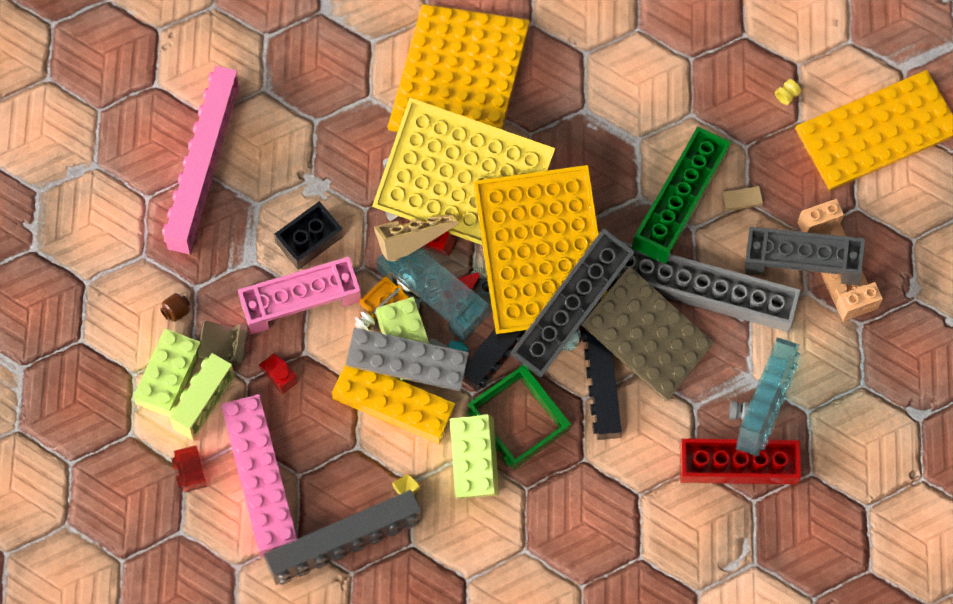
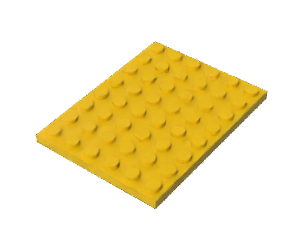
(462, 64)
(532, 238)

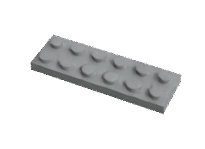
(407, 359)

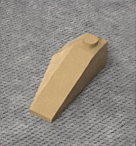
(403, 239)

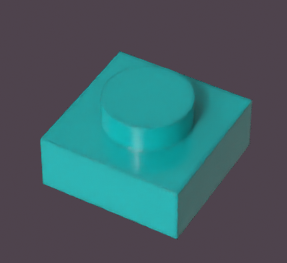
(458, 346)

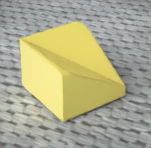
(404, 484)

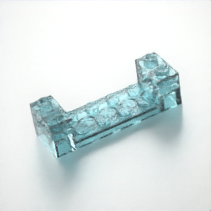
(439, 290)

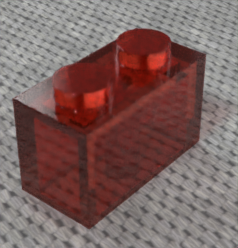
(190, 469)

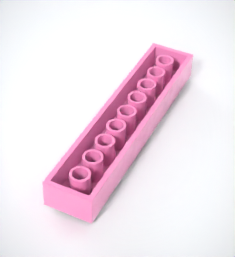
(201, 160)

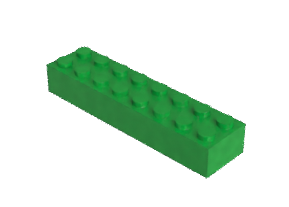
(681, 195)

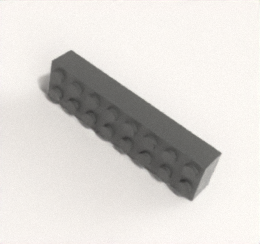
(571, 303)
(343, 537)

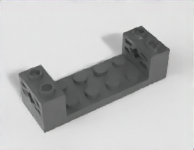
(805, 253)

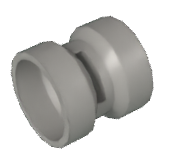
(735, 408)

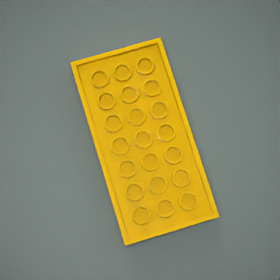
(877, 130)

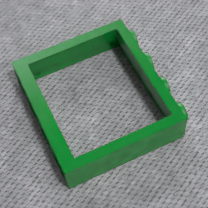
(543, 399)

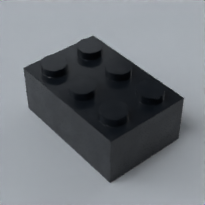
(308, 235)

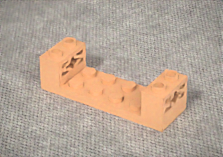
(849, 299)

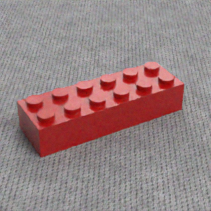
(722, 463)

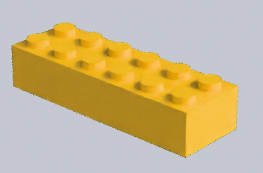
(394, 402)

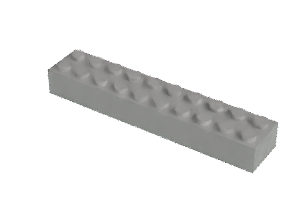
(718, 289)

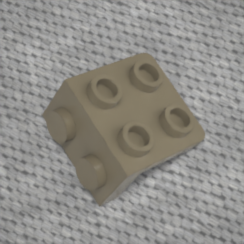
(223, 342)

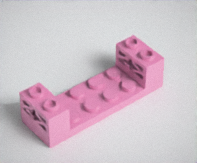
(299, 293)

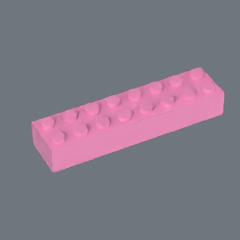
(259, 473)

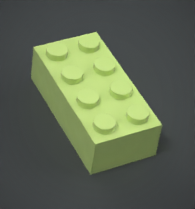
(402, 321)
(167, 372)
(202, 396)
(474, 457)

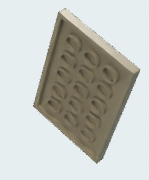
(647, 333)

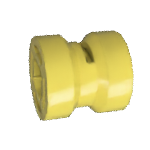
(787, 92)

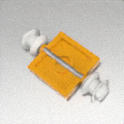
(381, 294)

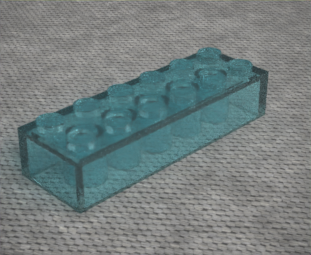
(768, 397)

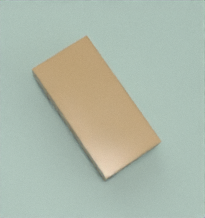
(742, 198)

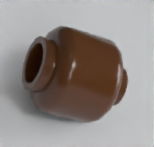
(175, 307)

